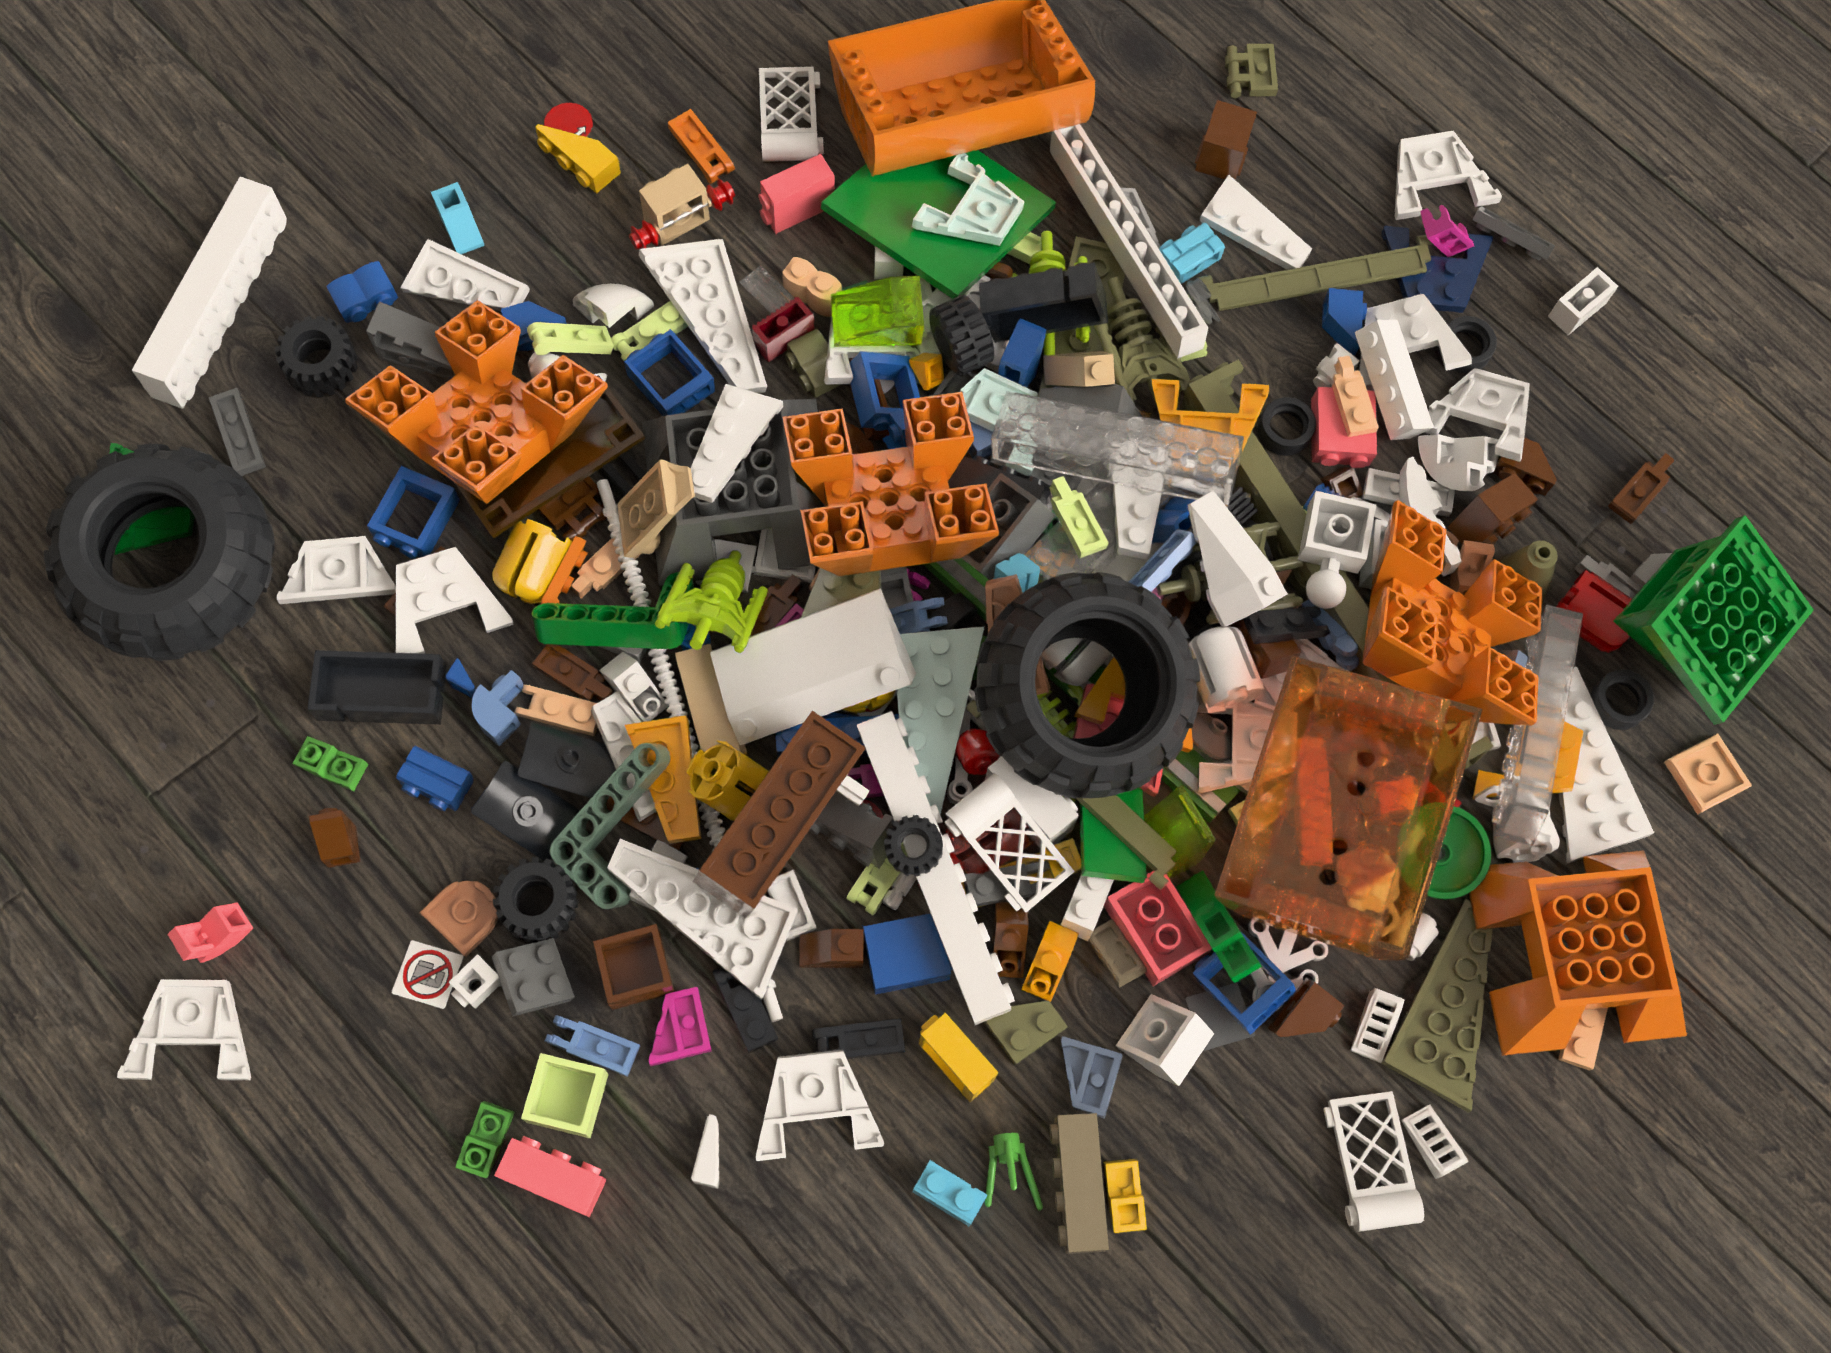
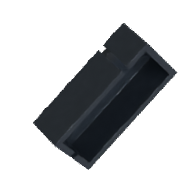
(1046, 298)
(377, 687)

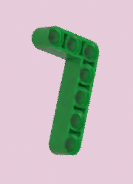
(609, 624)

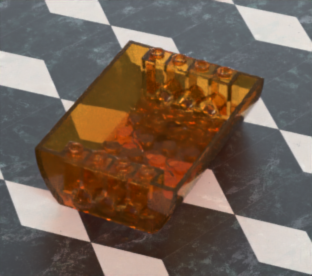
(1303, 804)

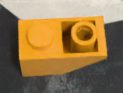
(1050, 961)

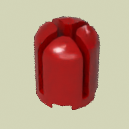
(1600, 606)

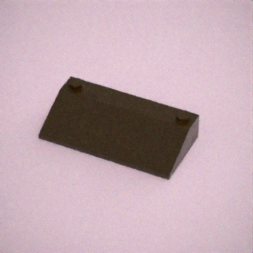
(596, 441)

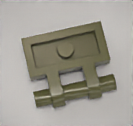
(1260, 68)

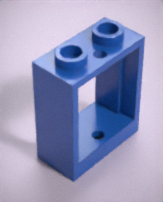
(871, 366)
(684, 397)
(426, 487)
(1263, 1006)

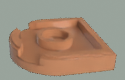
(463, 914)

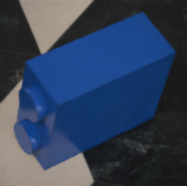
(905, 954)

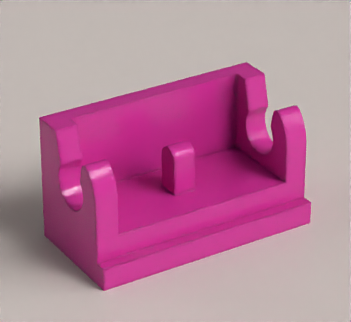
(1445, 233)

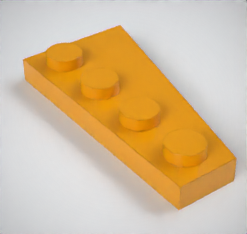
(670, 793)

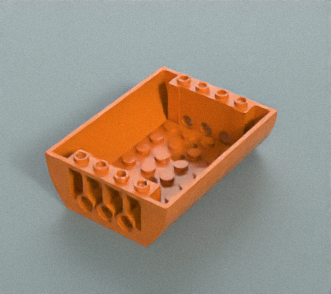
(959, 82)

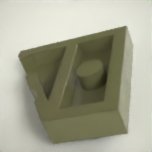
(1026, 1028)

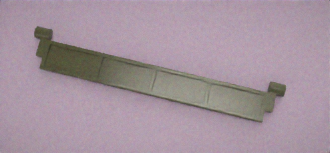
(1320, 277)
(1128, 828)

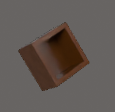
(1494, 512)
(633, 967)

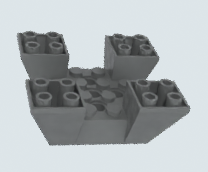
(768, 494)

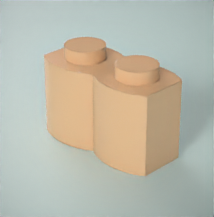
(810, 285)

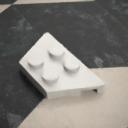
(336, 571)

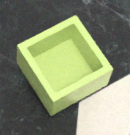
(565, 1095)

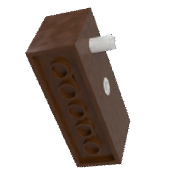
(781, 814)

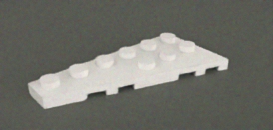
(706, 296)
(1603, 803)

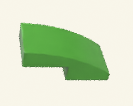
(330, 763)
(485, 1139)

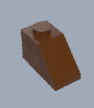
(832, 949)
(1307, 1011)

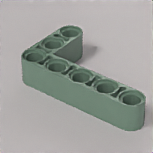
(604, 821)

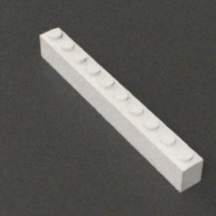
(1129, 241)
(941, 887)

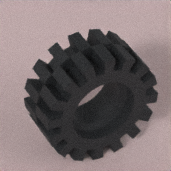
(909, 826)

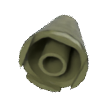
(1534, 562)

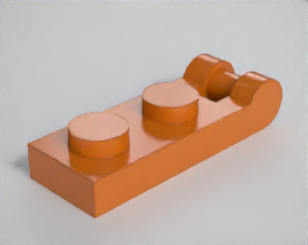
(700, 145)
(562, 580)

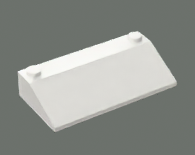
(812, 665)

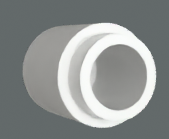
(1424, 936)

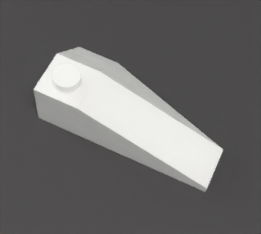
(1234, 566)

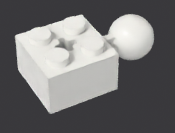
(1337, 539)

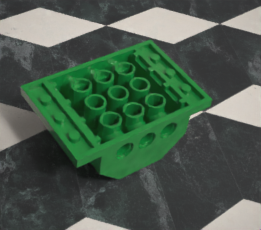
(1717, 616)

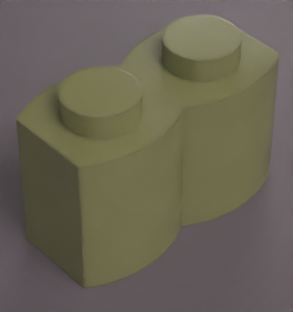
(809, 358)

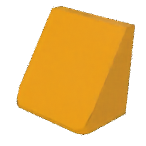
(928, 369)

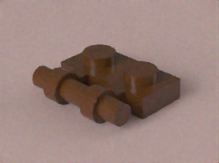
(569, 504)

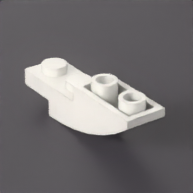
(1418, 494)

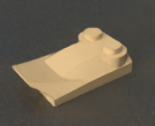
(652, 505)

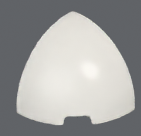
(611, 303)
(1458, 461)

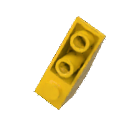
(585, 157)

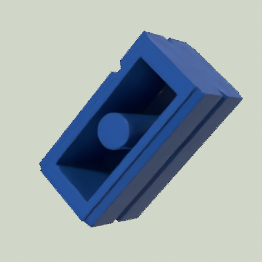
(435, 779)

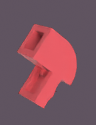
(213, 935)

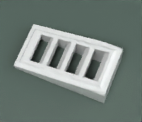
(1396, 1004)
(1451, 1146)
(707, 1161)

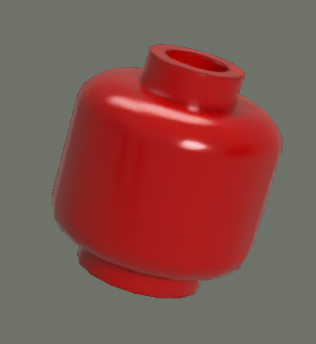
(975, 751)

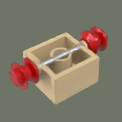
(677, 206)

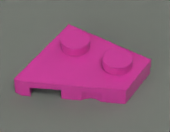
(681, 1028)

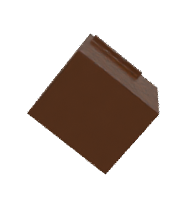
(1225, 142)

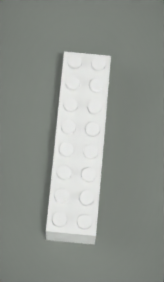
(210, 293)

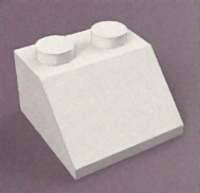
(1165, 1039)

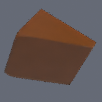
(1344, 482)

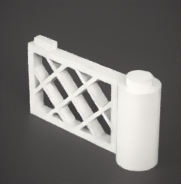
(789, 141)
(980, 811)
(1382, 1205)

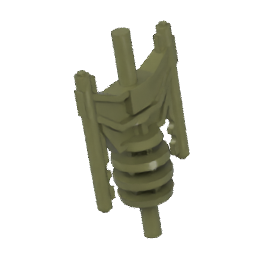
(1141, 356)
(1195, 583)

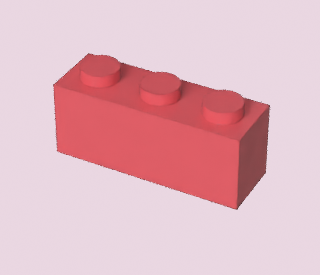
(551, 1175)

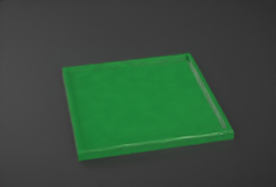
(884, 208)

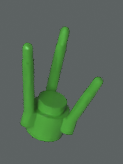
(1007, 1149)

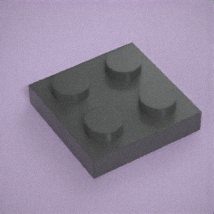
(532, 977)

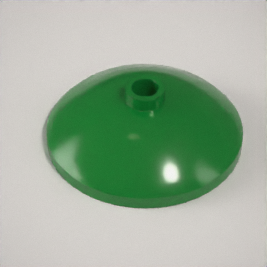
(1463, 859)

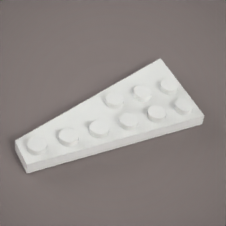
(739, 944)

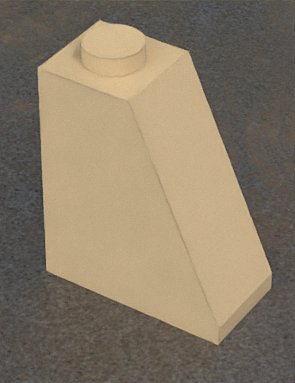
(1079, 369)

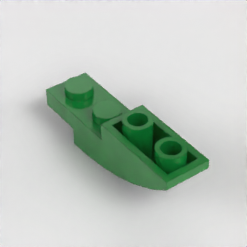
(1218, 927)

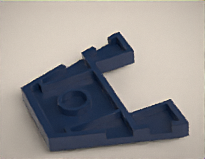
(1447, 279)

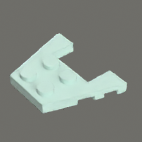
(982, 214)
(984, 401)

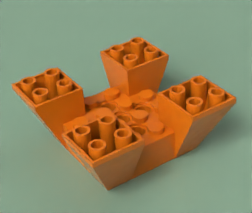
(484, 421)
(893, 502)
(1444, 639)
(1568, 980)

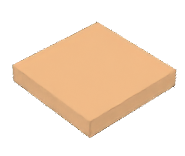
(1707, 773)

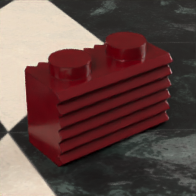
(782, 327)

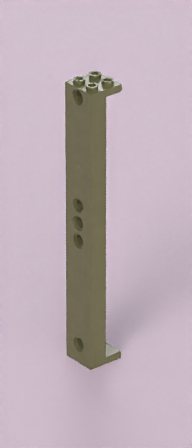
(1278, 504)

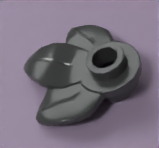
(1199, 294)

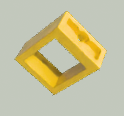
(956, 1056)

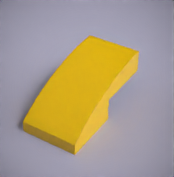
(1125, 1195)

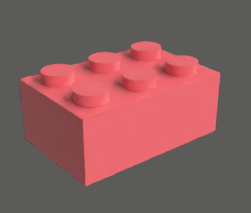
(1157, 927)

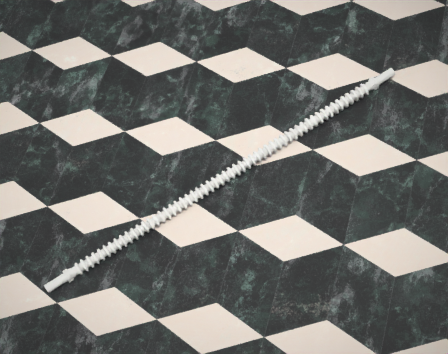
(668, 684)

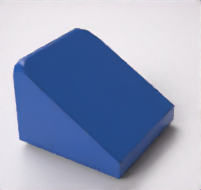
(459, 679)

